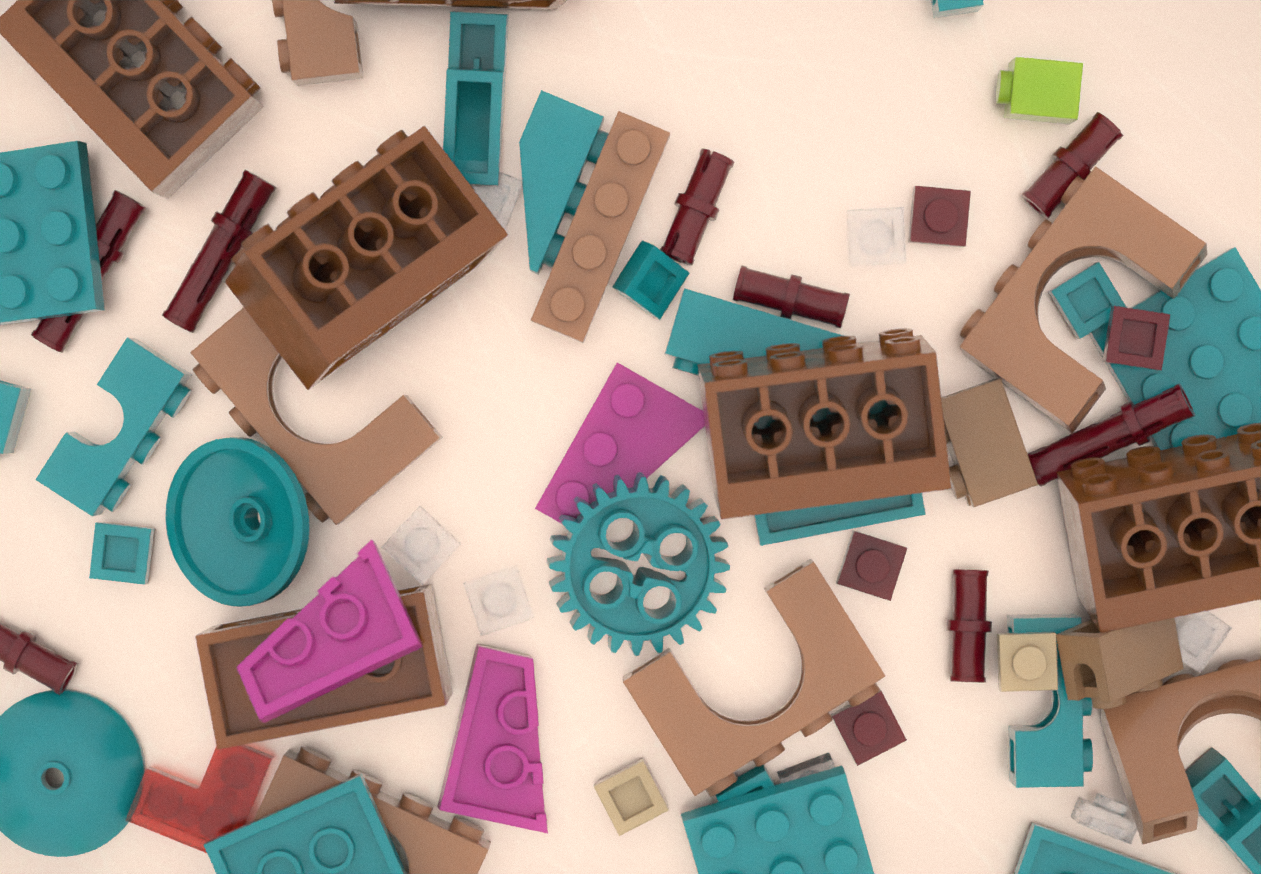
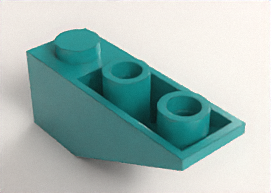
(553, 156)

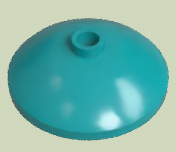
(217, 527)
(99, 767)

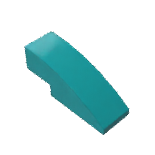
(476, 94)
(1228, 807)

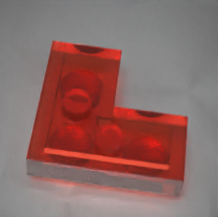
(206, 811)

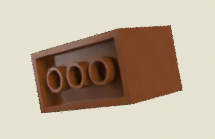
(131, 104)
(363, 254)
(830, 460)
(1166, 529)
(400, 687)

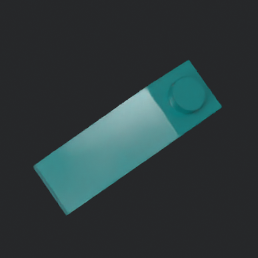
(715, 325)

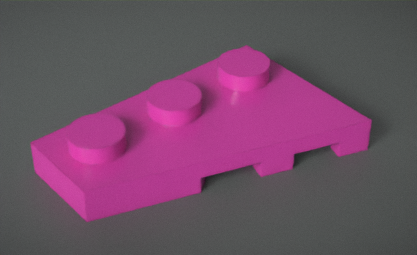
(625, 432)
(334, 639)
(495, 748)

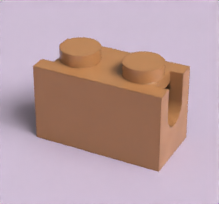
(985, 445)
(1117, 661)

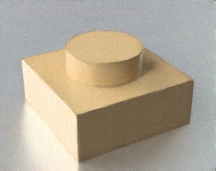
(1027, 661)
(631, 797)

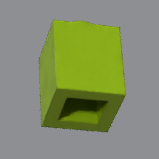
(1040, 90)

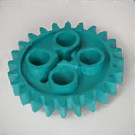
(622, 610)

